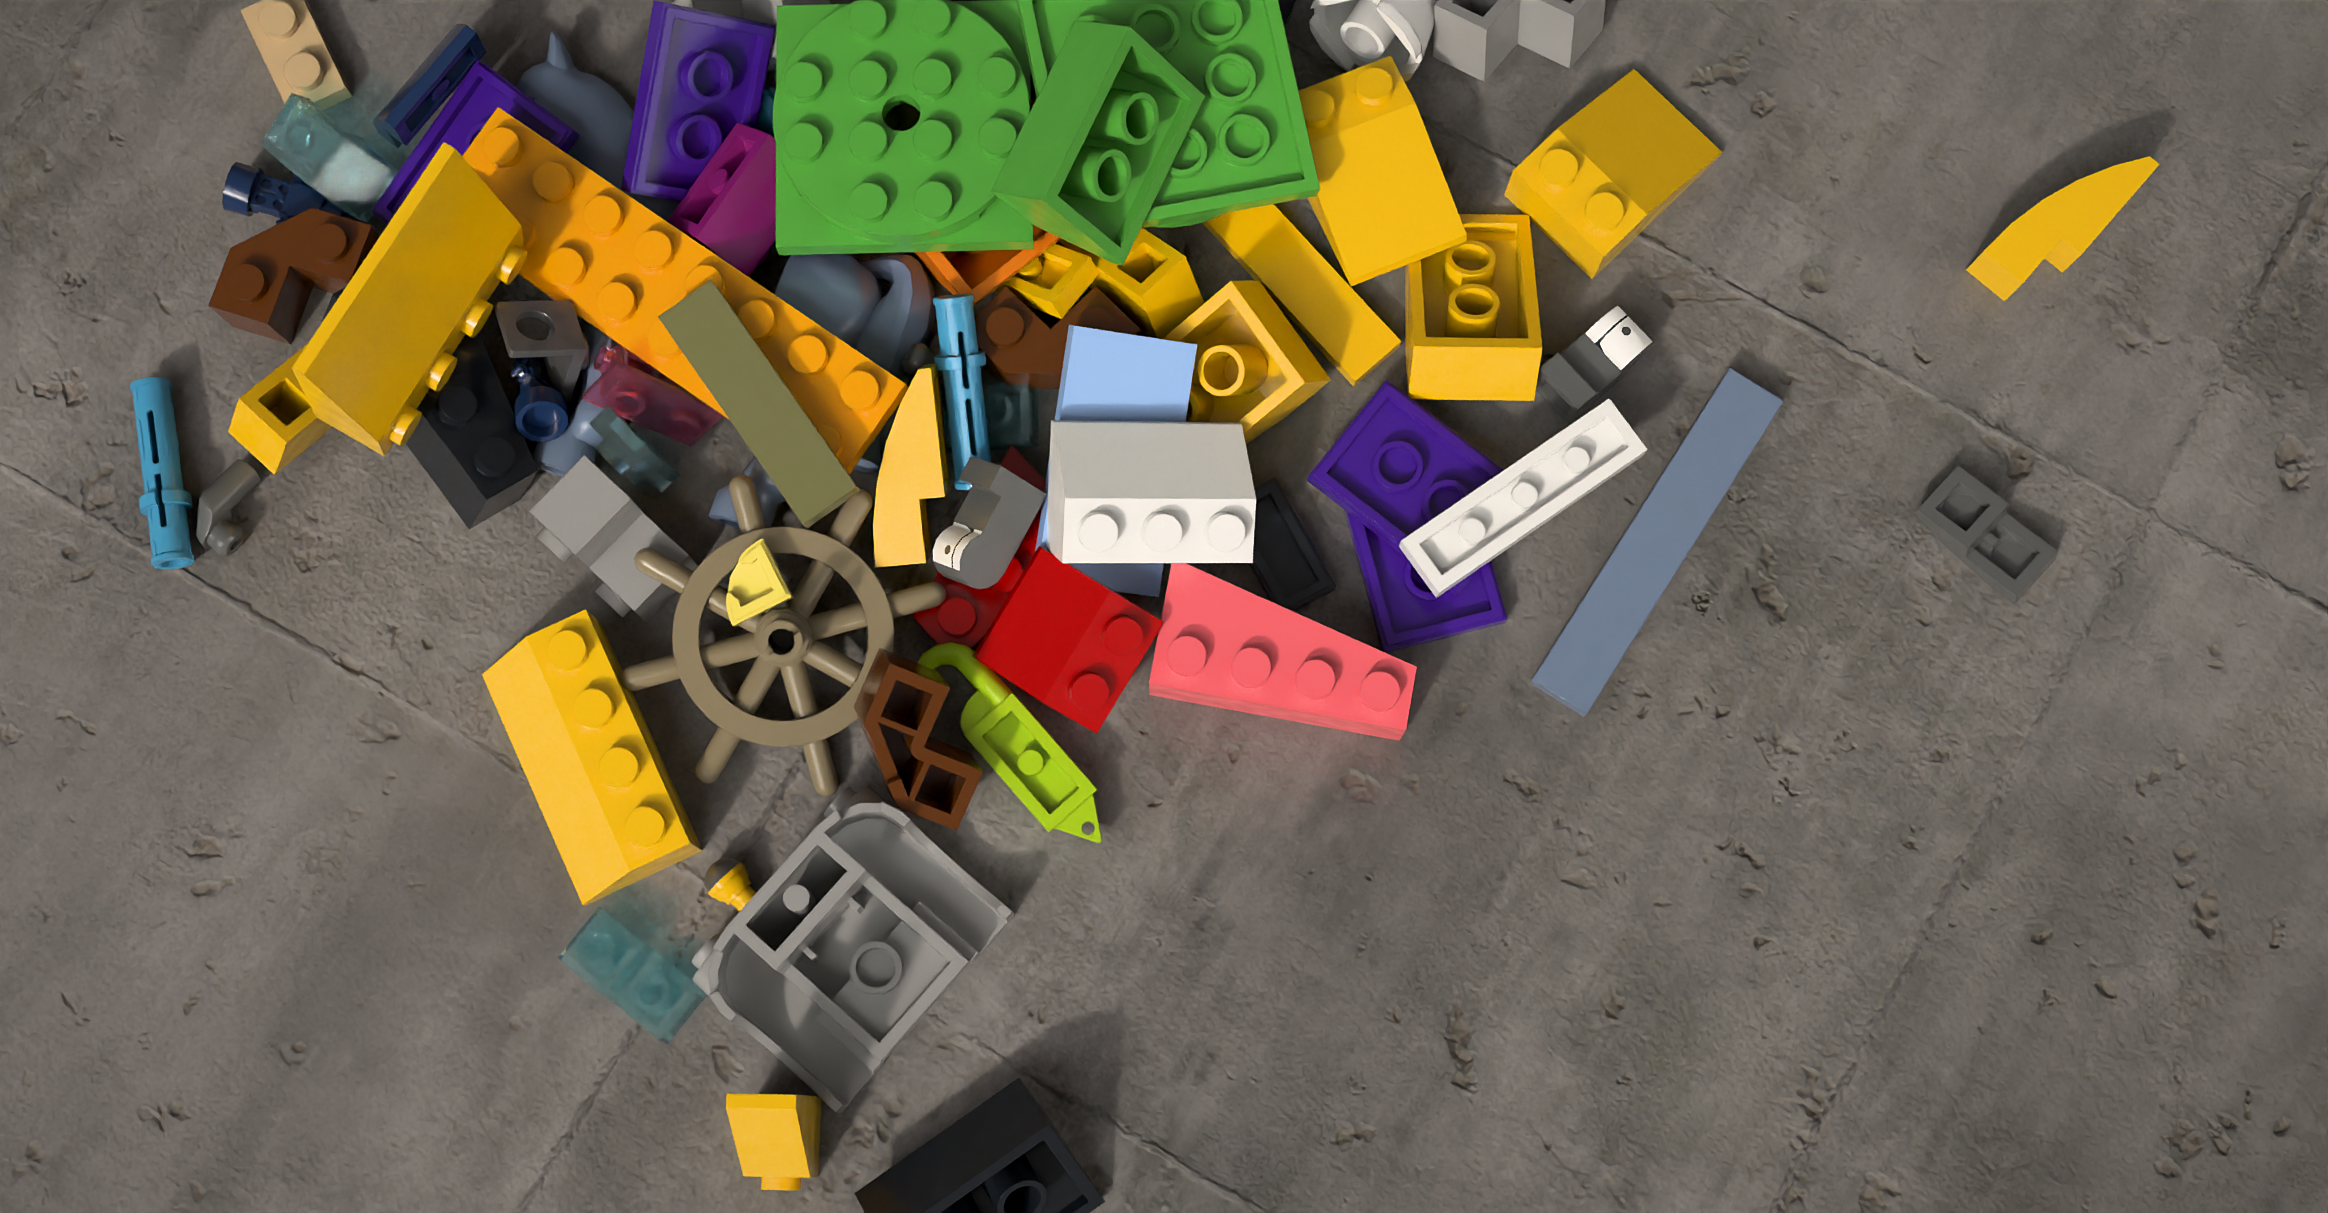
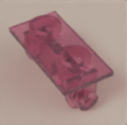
(651, 402)

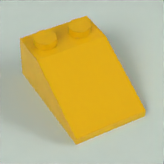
(1610, 172)
(1376, 173)
(1475, 315)
(1246, 360)

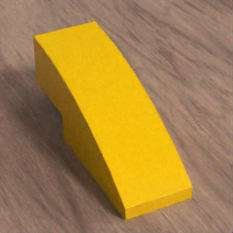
(2059, 226)
(910, 472)

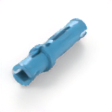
(956, 325)
(164, 494)

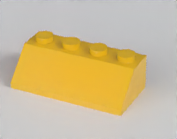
(590, 757)

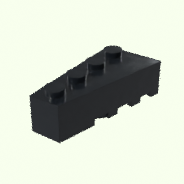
(471, 437)

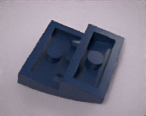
(429, 85)

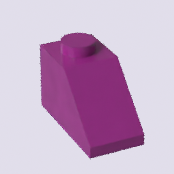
(734, 200)

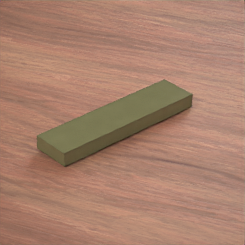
(759, 404)

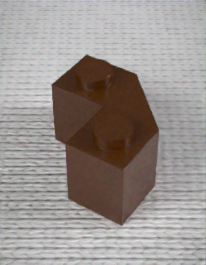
(274, 272)
(1025, 349)
(897, 716)

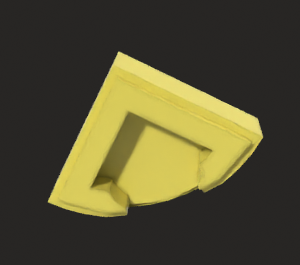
(755, 584)

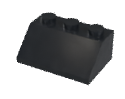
(988, 1161)

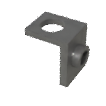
(563, 351)

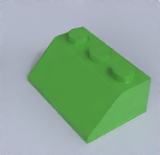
(1099, 140)

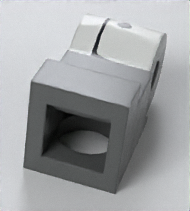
(1593, 363)
(987, 525)

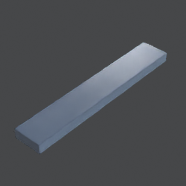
(1656, 542)

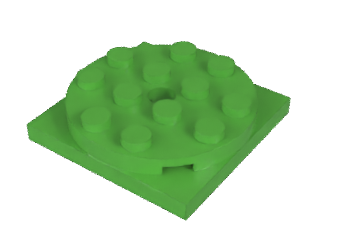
(1250, 130)
(873, 189)

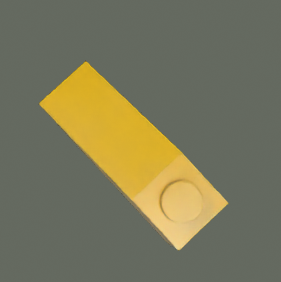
(1151, 285)
(276, 419)
(776, 1137)

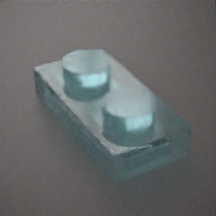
(631, 452)

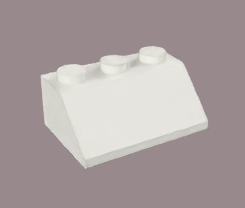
(1150, 492)

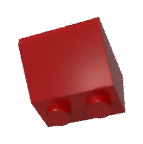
(1068, 640)

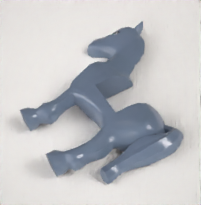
(824, 287)

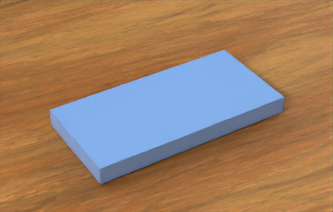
(1121, 380)

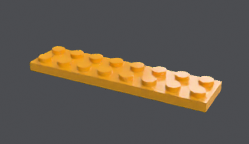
(632, 266)

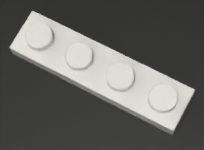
(1522, 498)

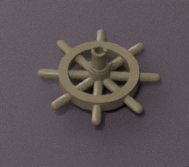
(779, 637)

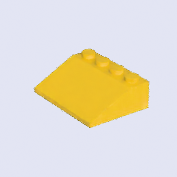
(411, 305)

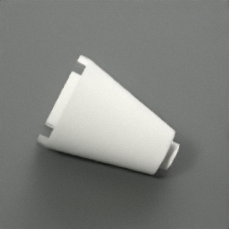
(1373, 30)

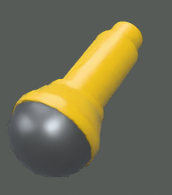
(729, 883)

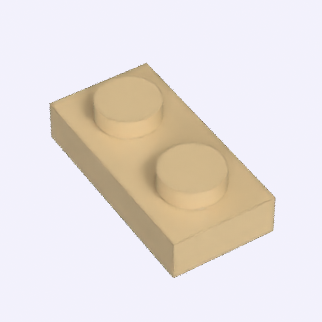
(296, 51)

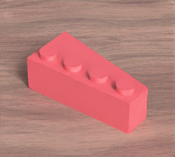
(1268, 661)

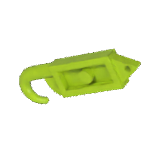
(1020, 747)

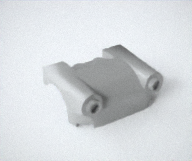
(848, 945)

